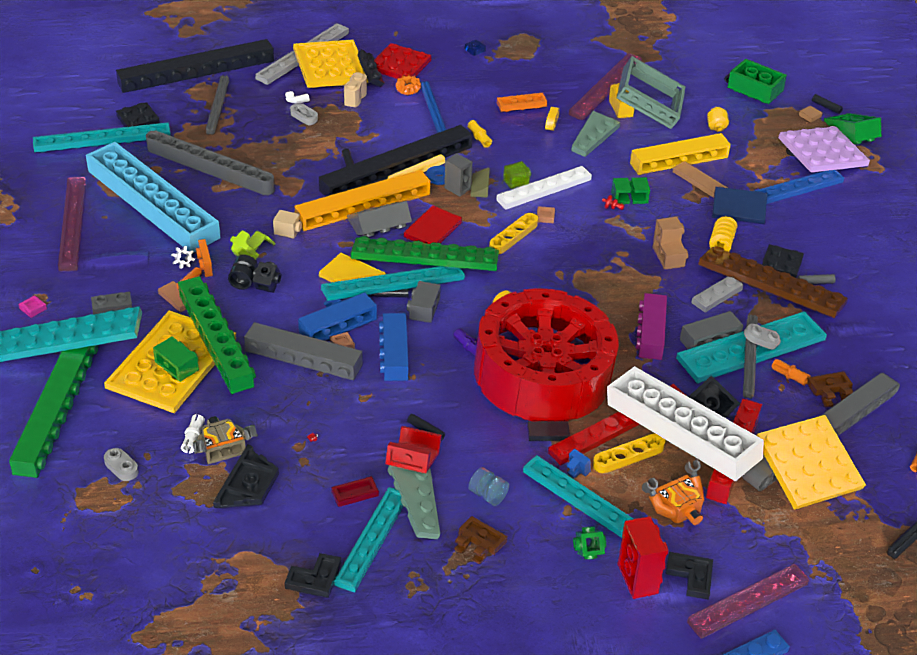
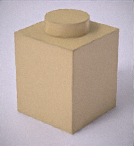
(287, 224)

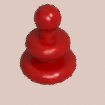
(614, 203)

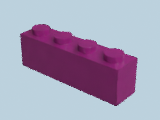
(652, 326)

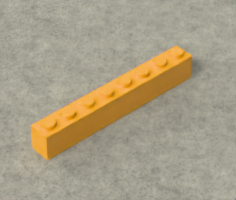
(339, 205)

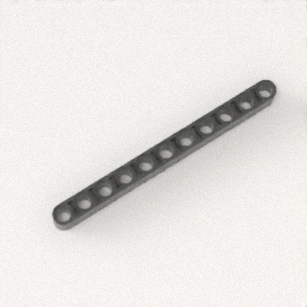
(840, 417)

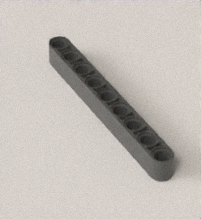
(210, 162)

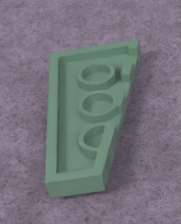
(594, 132)
(419, 499)

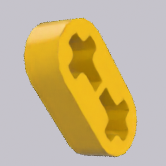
(552, 118)

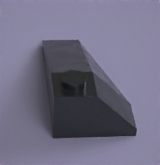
(715, 397)

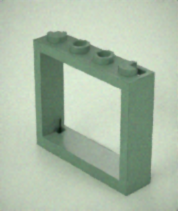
(645, 103)

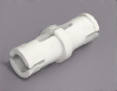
(192, 433)

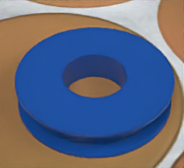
(433, 171)

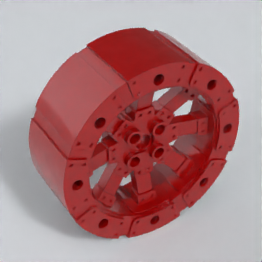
(534, 384)

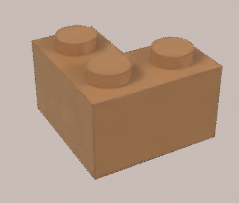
(668, 243)

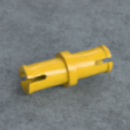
(479, 133)

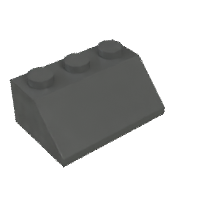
(380, 218)

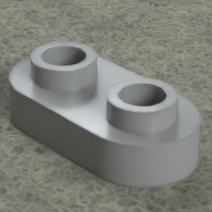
(304, 113)
(762, 336)
(117, 461)

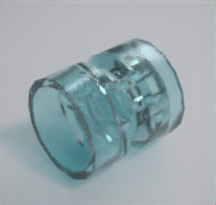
(489, 486)

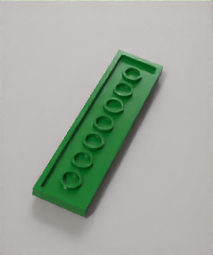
(425, 254)

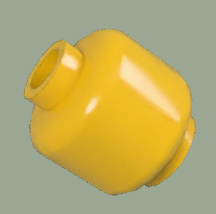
(718, 119)

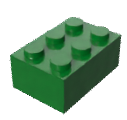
(757, 81)

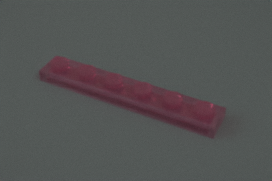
(747, 601)

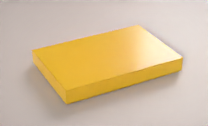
(345, 268)

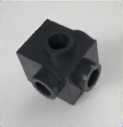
(266, 276)

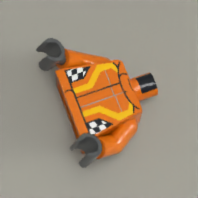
(680, 498)

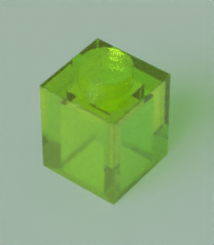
(516, 175)

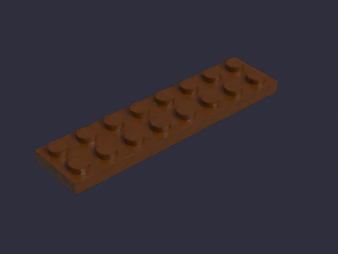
(773, 281)

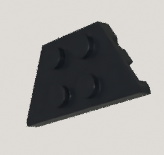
(248, 481)

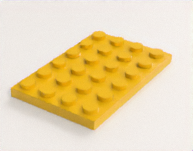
(147, 381)

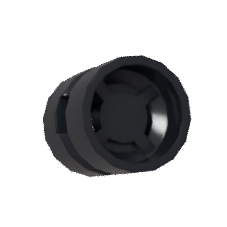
(242, 272)

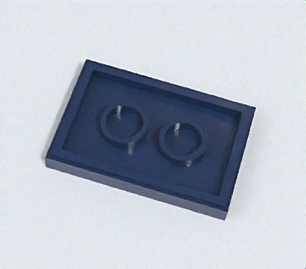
(740, 205)

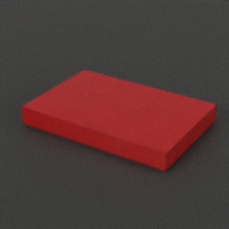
(433, 226)

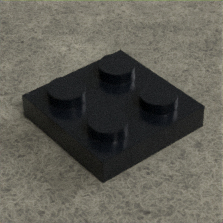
(137, 115)
(783, 260)

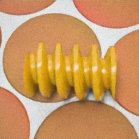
(723, 233)

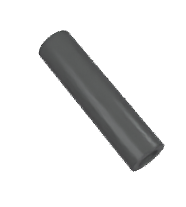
(818, 279)

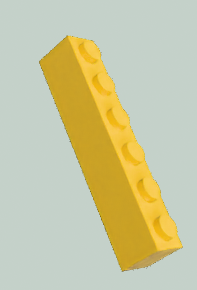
(671, 154)

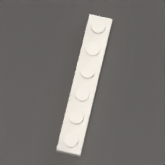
(543, 187)

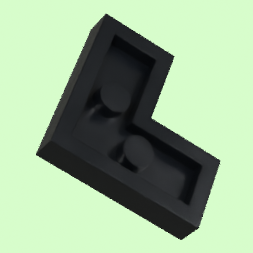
(696, 569)
(315, 581)

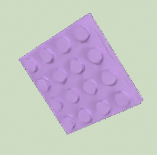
(823, 149)

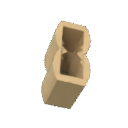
(355, 89)

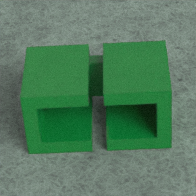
(637, 187)

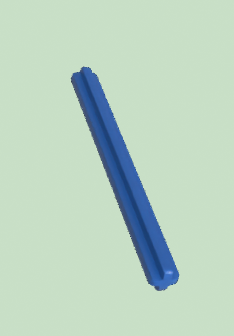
(433, 107)

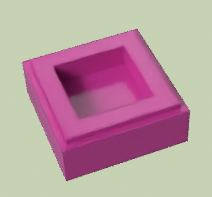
(32, 306)

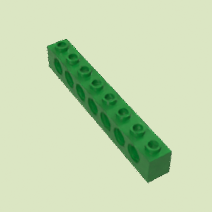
(216, 335)

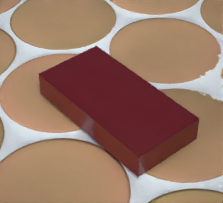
(355, 491)

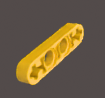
(527, 222)
(648, 444)

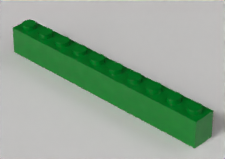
(51, 411)

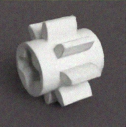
(188, 258)

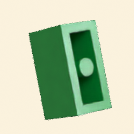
(176, 358)

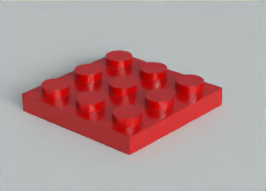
(400, 61)

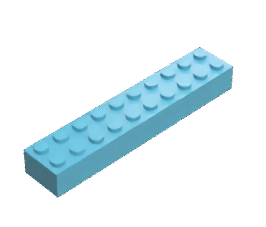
(153, 196)

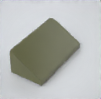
(480, 183)

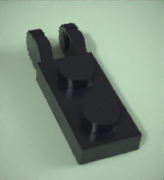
(370, 68)

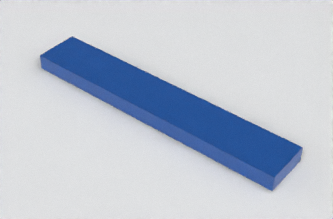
(802, 185)

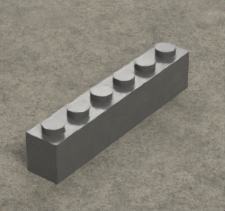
(303, 351)

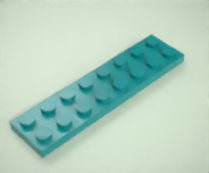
(70, 334)
(729, 352)

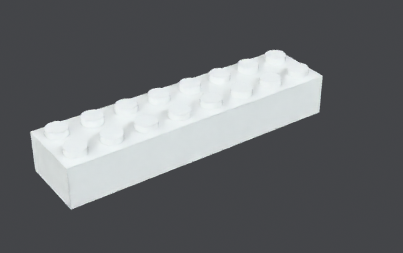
(685, 423)

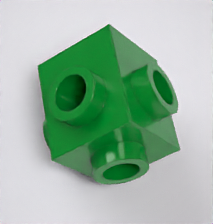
(596, 546)

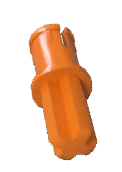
(790, 372)

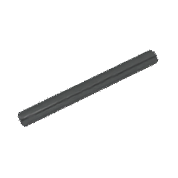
(217, 105)
(750, 363)

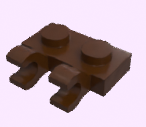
(829, 384)
(482, 535)

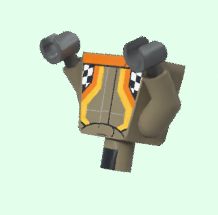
(222, 439)

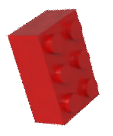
(642, 557)

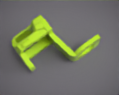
(244, 246)

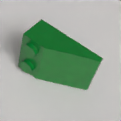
(857, 126)

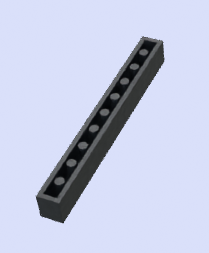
(194, 65)
(385, 164)

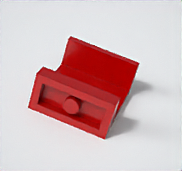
(415, 450)

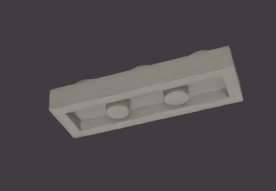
(717, 293)

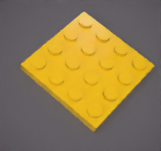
(327, 62)
(810, 462)

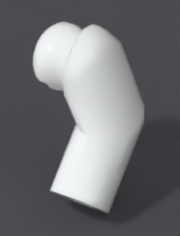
(296, 99)

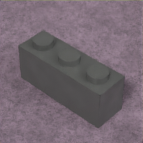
(710, 329)

